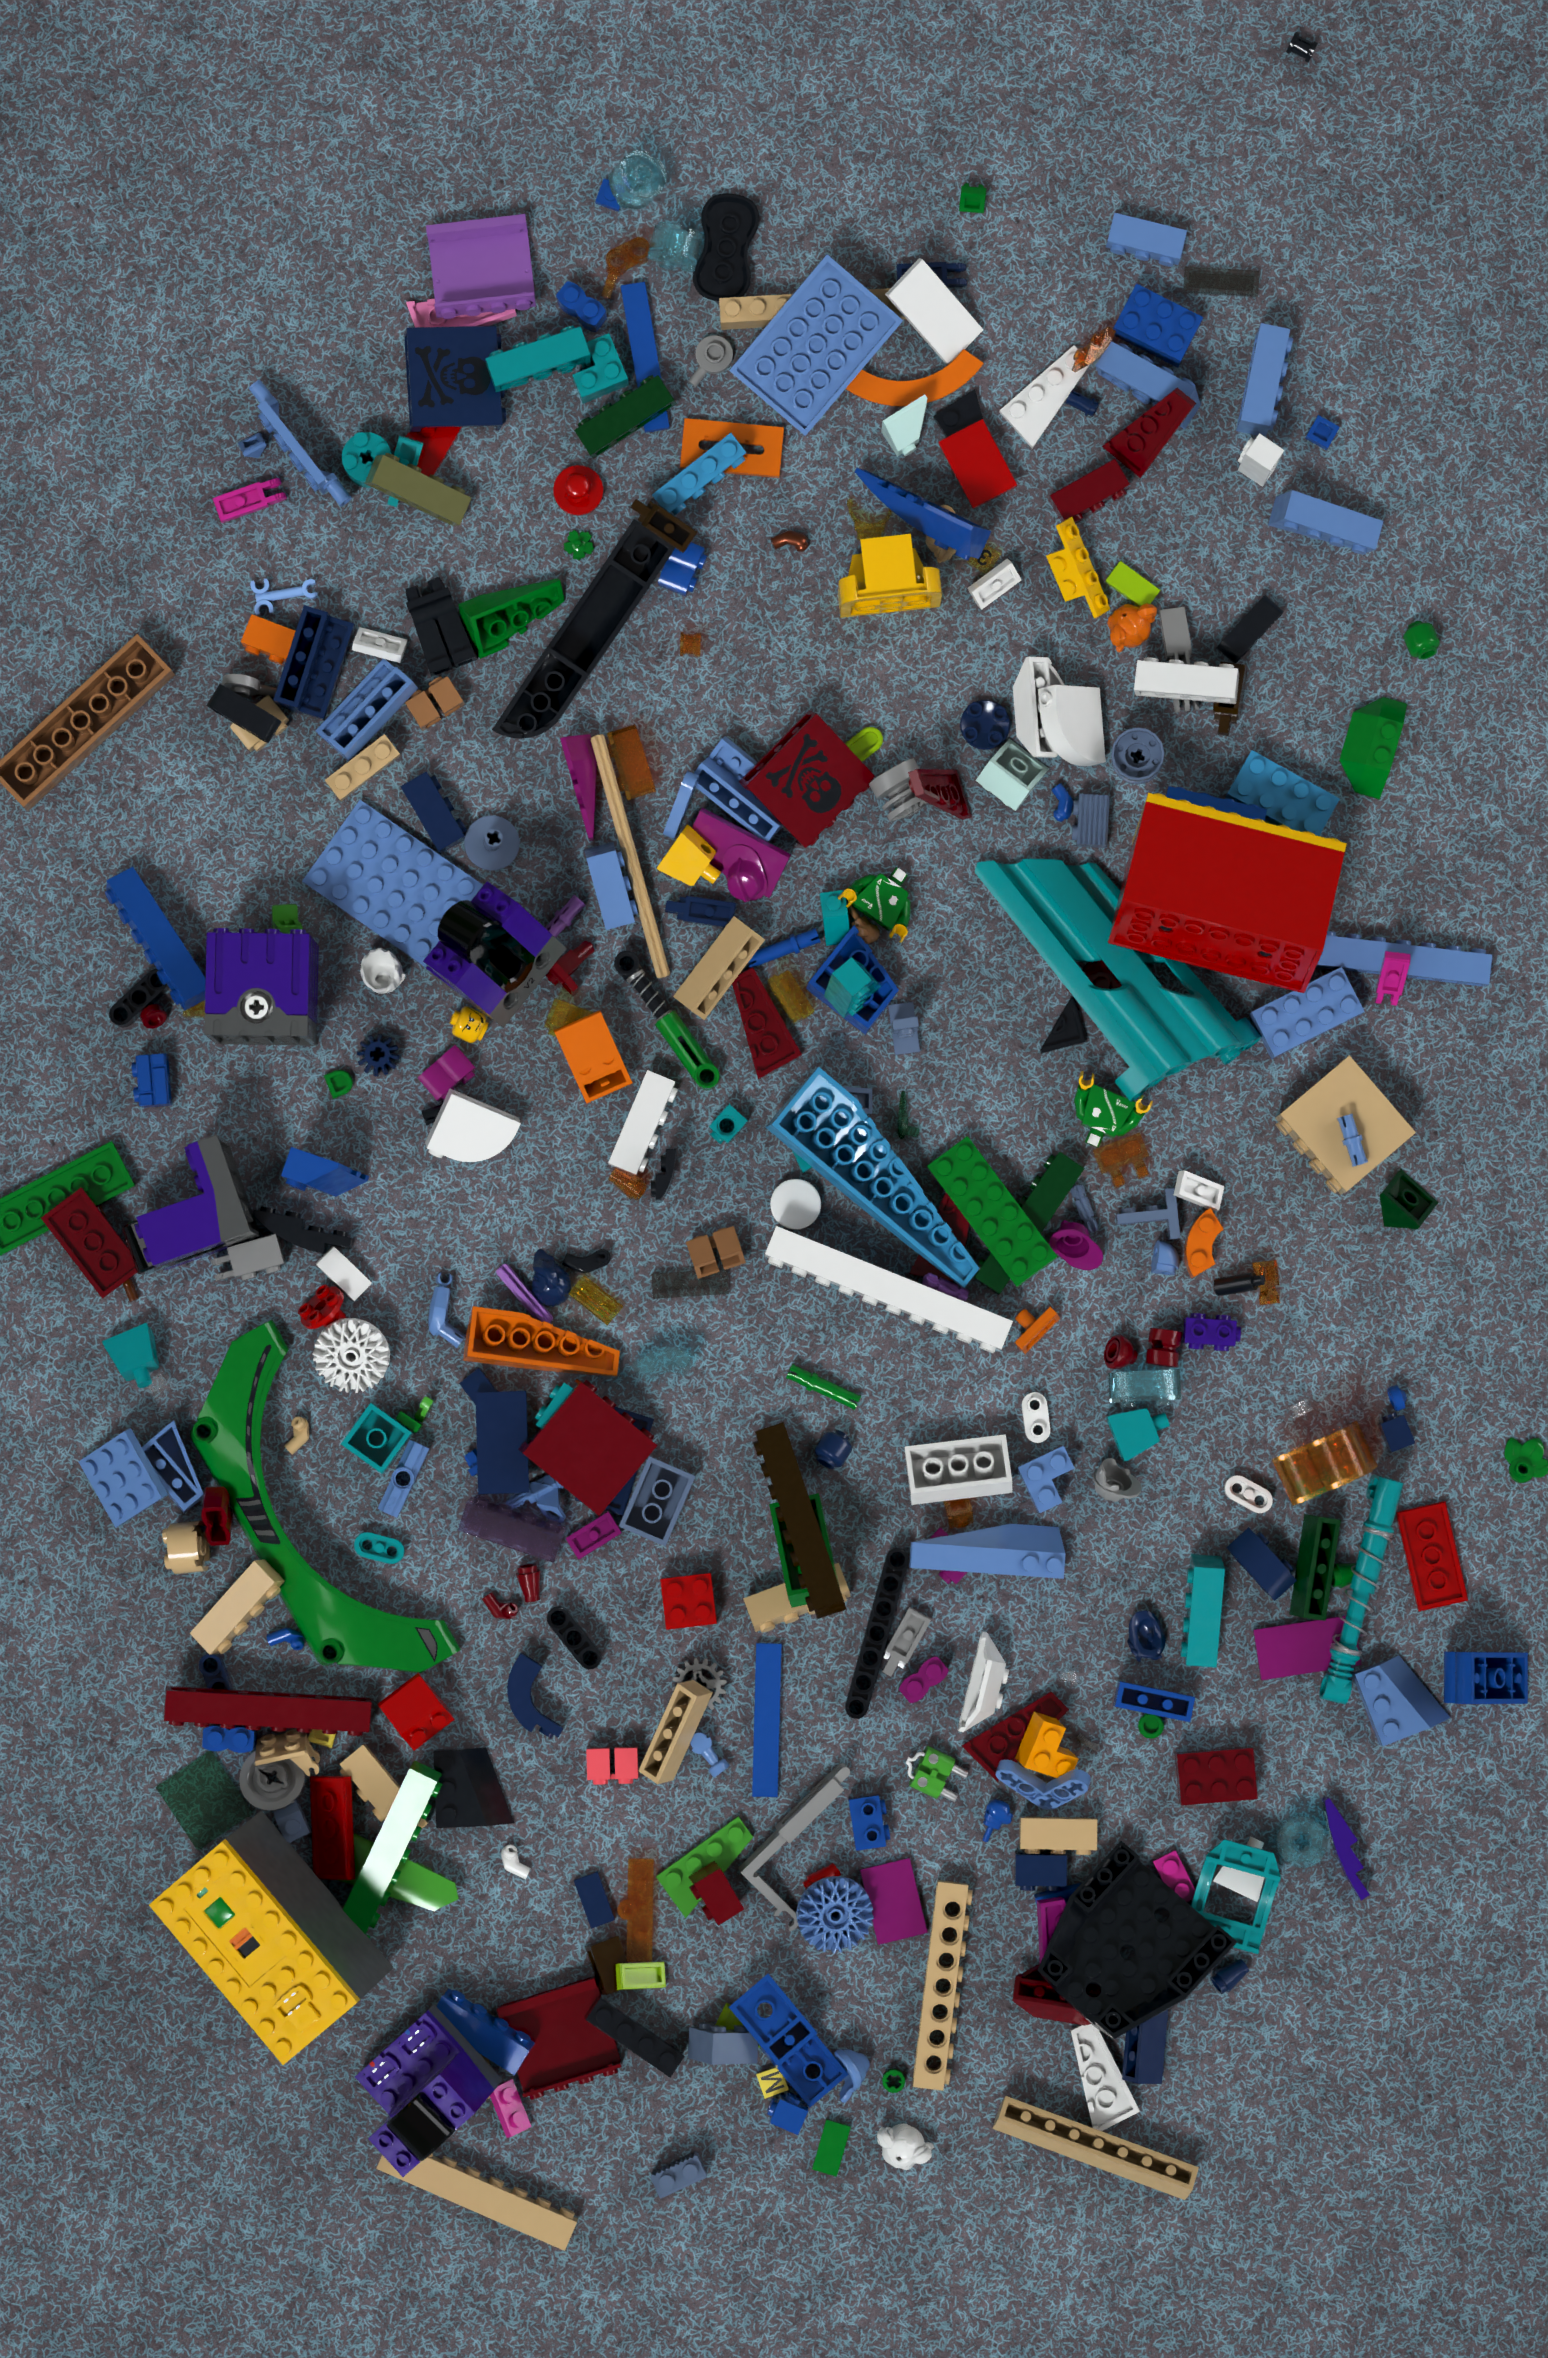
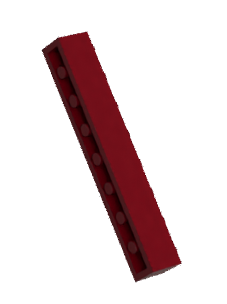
(267, 1709)

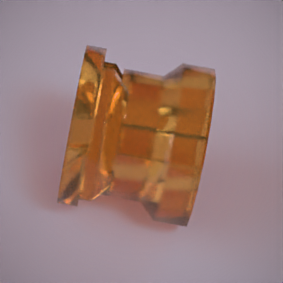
(690, 644)

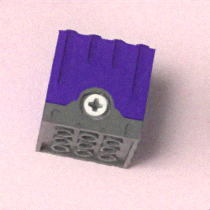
(261, 987)

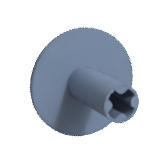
(491, 856)

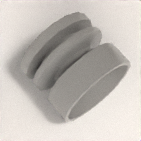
(895, 785)

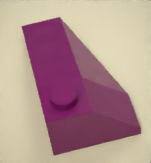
(583, 772)

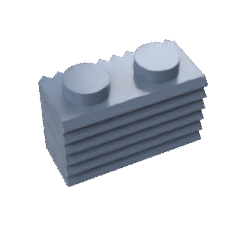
(1092, 820)
(678, 2175)

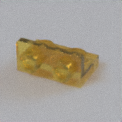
(790, 997)

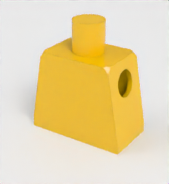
(689, 859)

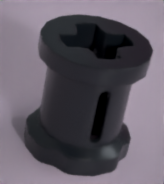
(1301, 47)

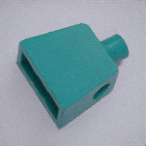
(134, 1354)
(1136, 1431)

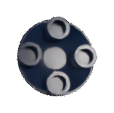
(985, 724)

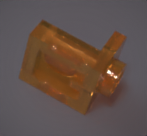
(958, 1512)

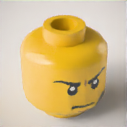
(468, 1024)

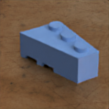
(173, 1467)

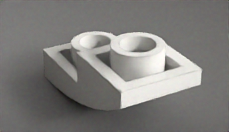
(343, 1273)

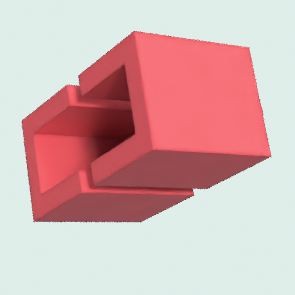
(600, 1769)

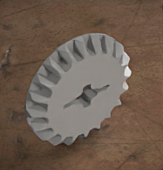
(274, 1796)

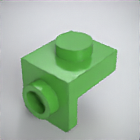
(285, 917)

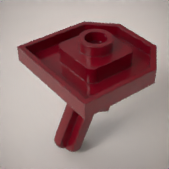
(567, 965)

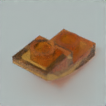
(1096, 347)

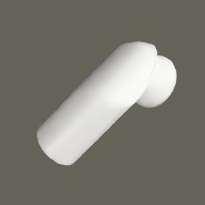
(511, 1862)

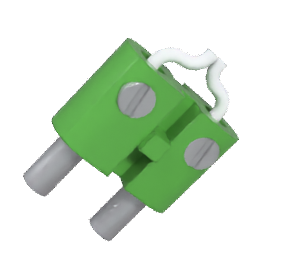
(932, 1772)

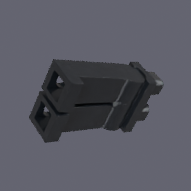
(439, 607)

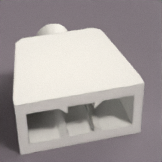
(1239, 1881)

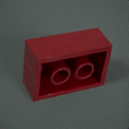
(1216, 1775)

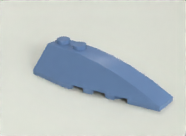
(995, 1550)

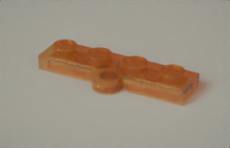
(639, 1909)

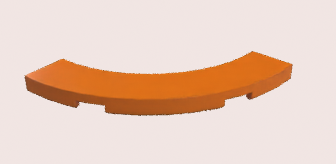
(905, 392)

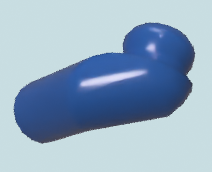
(1065, 803)

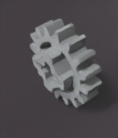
(711, 1683)

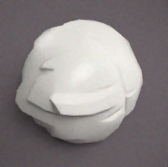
(381, 971)

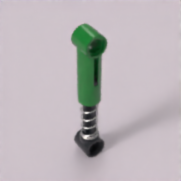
(668, 1022)

